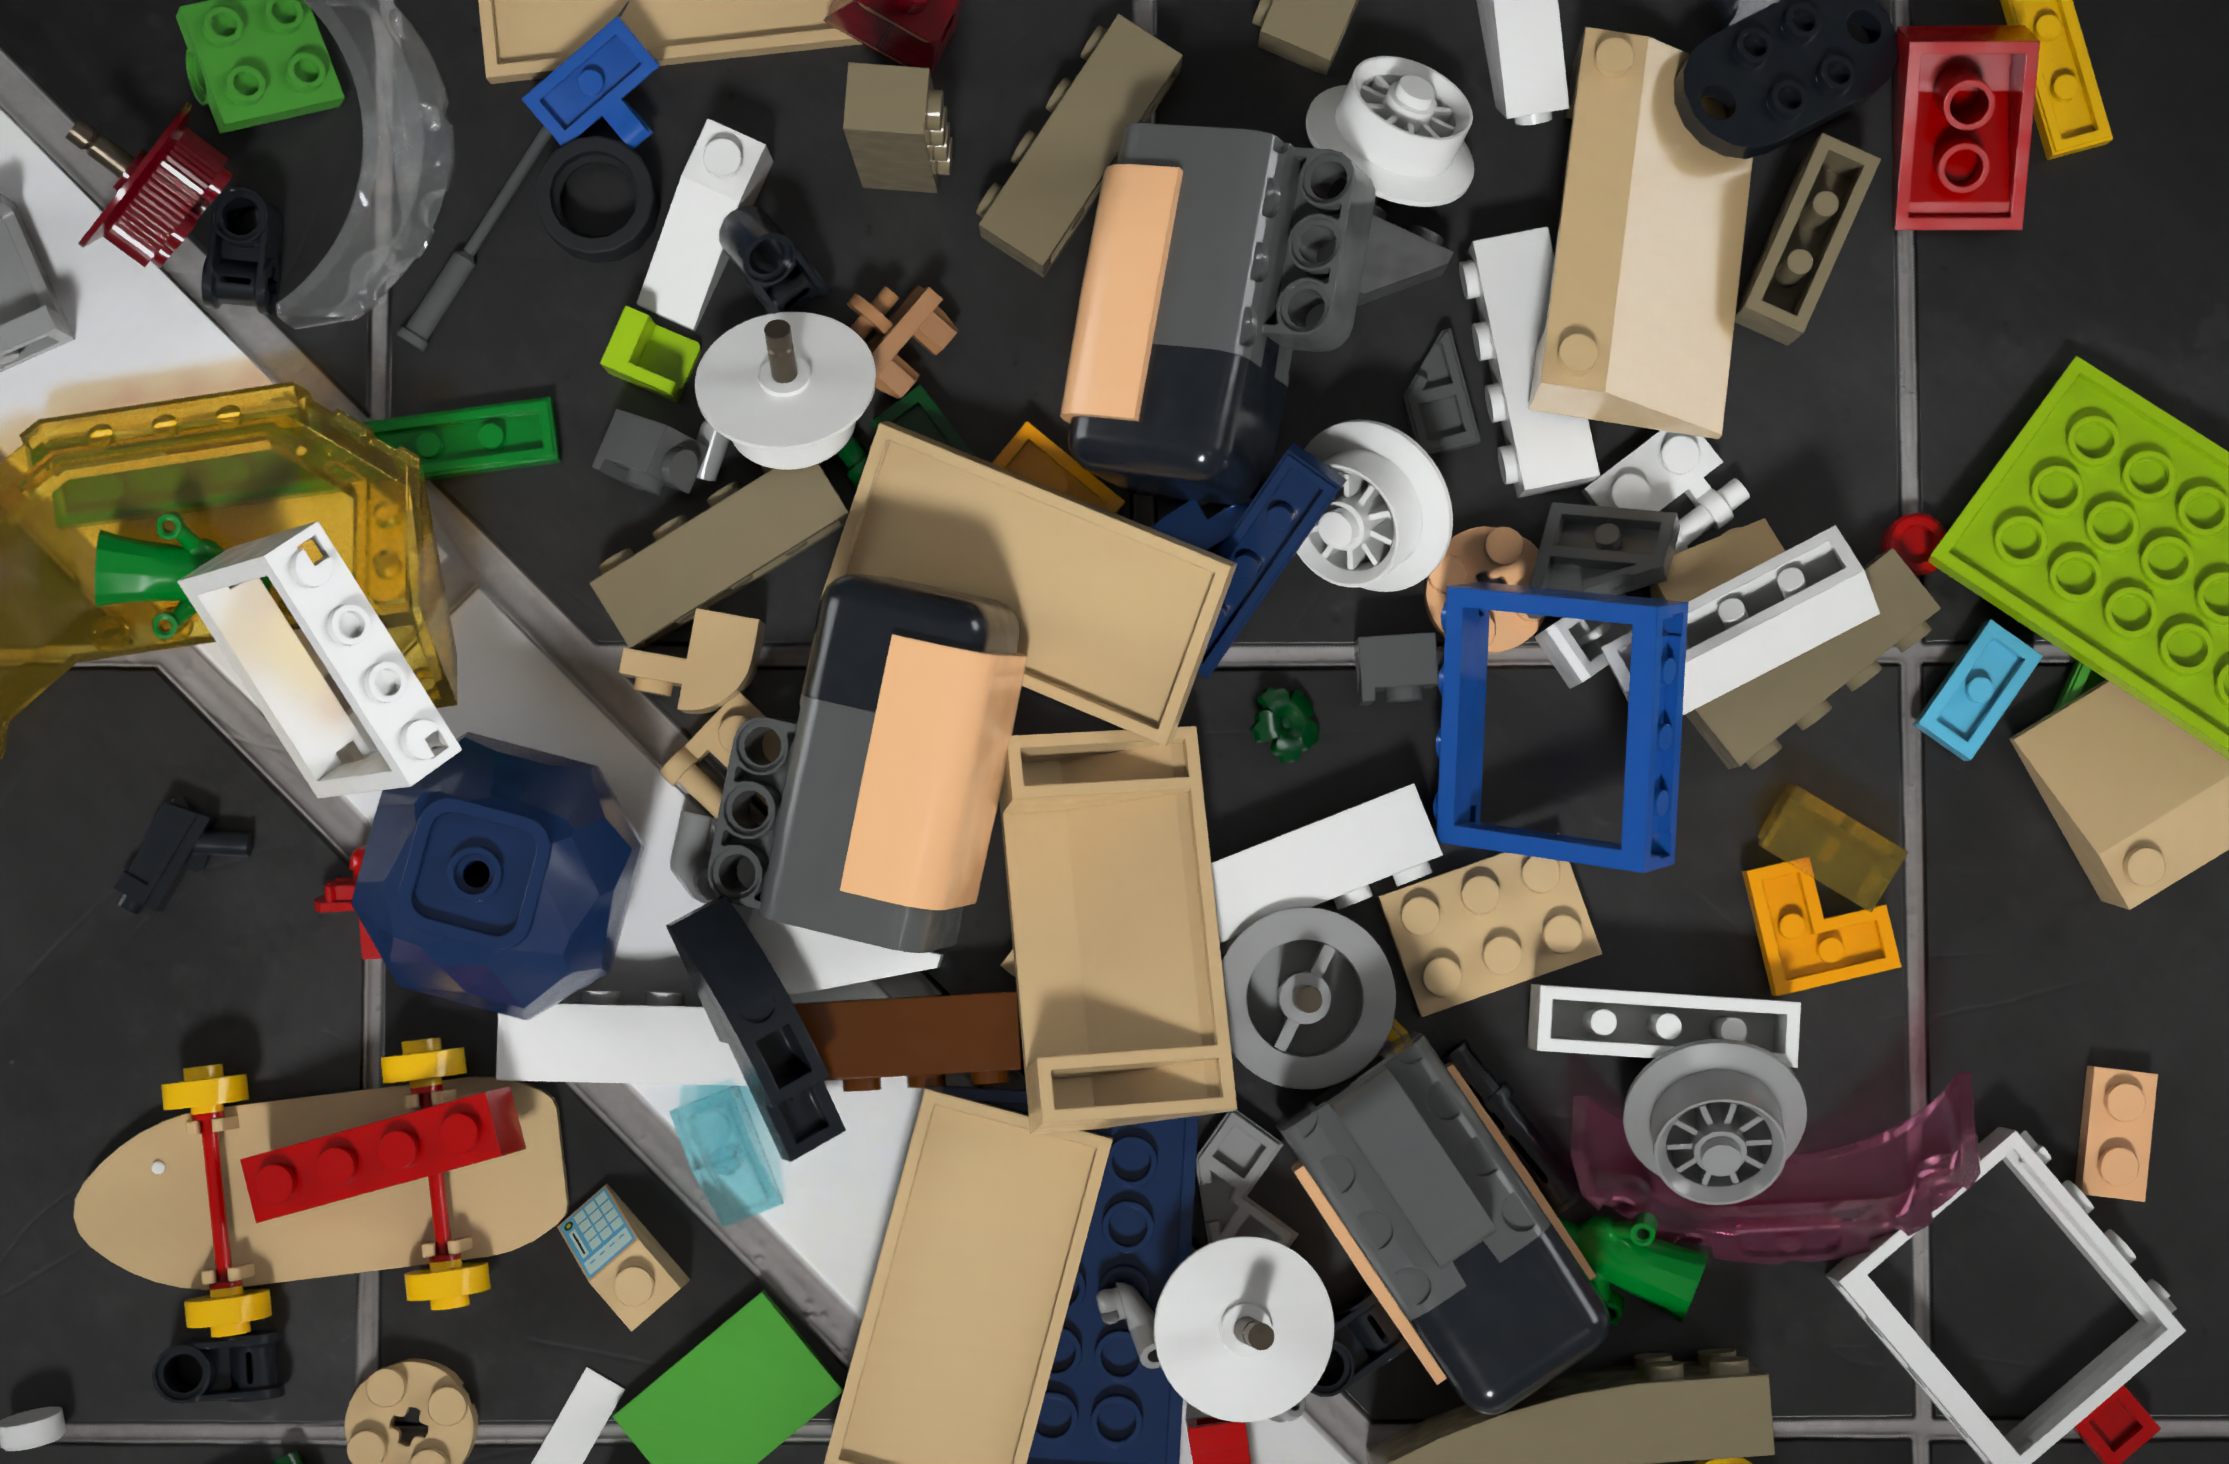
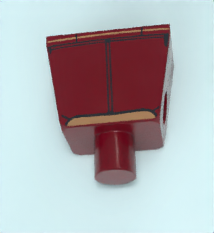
(902, 30)

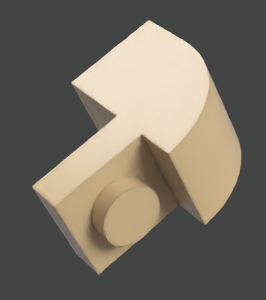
(717, 668)

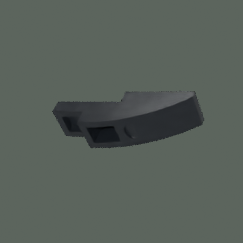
(759, 1025)

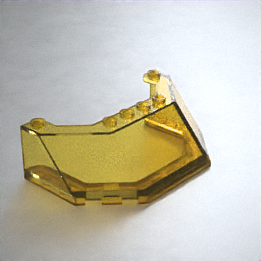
(235, 473)

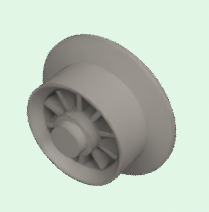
(1715, 1119)

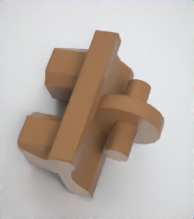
(916, 318)

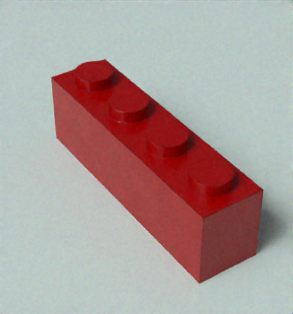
(383, 1154)

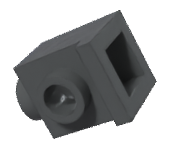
(649, 454)
(1396, 665)

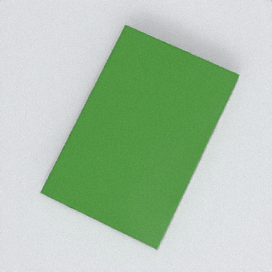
(732, 1393)

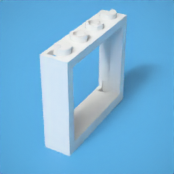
(350, 645)
(2090, 1386)

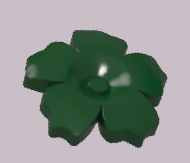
(1285, 723)

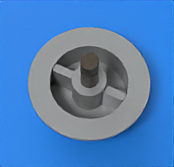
(1307, 998)

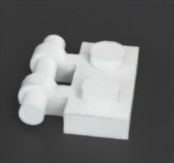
(1662, 472)

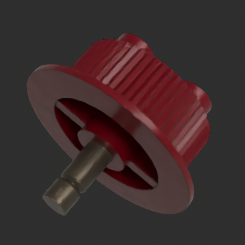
(157, 191)

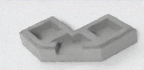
(1227, 1172)

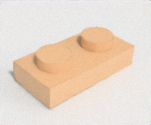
(2116, 1133)

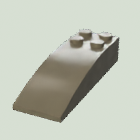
(1608, 1416)

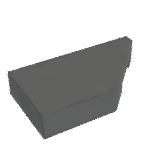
(1439, 401)

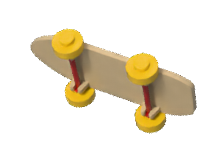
(198, 1221)

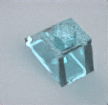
(727, 1155)

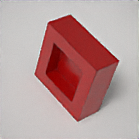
(2117, 1427)

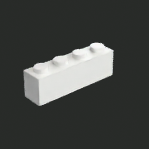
(1512, 294)
(1765, 618)
(1325, 862)
(1655, 1022)
(616, 1043)

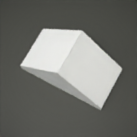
(1577, 644)

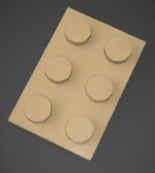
(1487, 928)

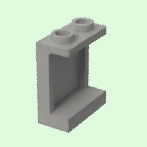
(28, 305)

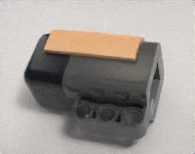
(1200, 300)
(885, 772)
(1447, 1226)

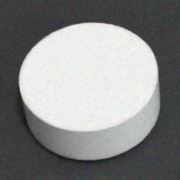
(32, 1428)

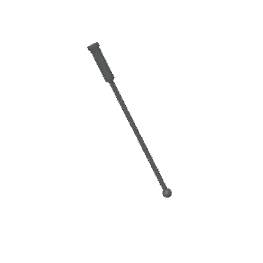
(462, 262)

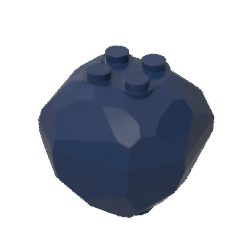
(499, 878)

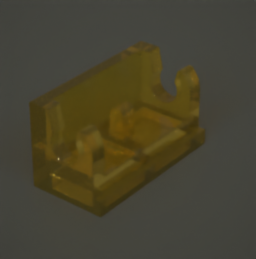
(1830, 846)

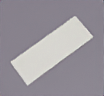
(580, 1420)

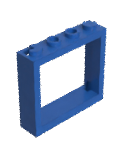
(1652, 724)

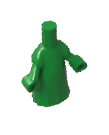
(149, 571)
(1638, 1263)

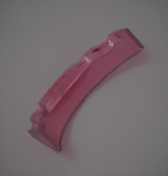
(1820, 1203)

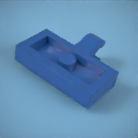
(594, 86)

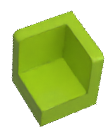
(650, 355)

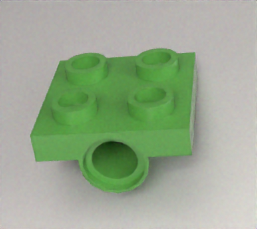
(257, 61)

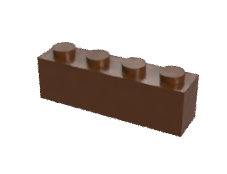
(916, 1038)

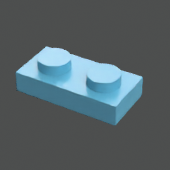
(1977, 690)

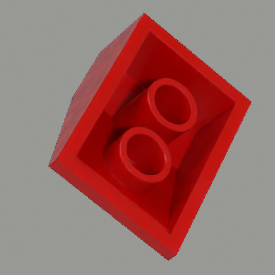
(1962, 126)

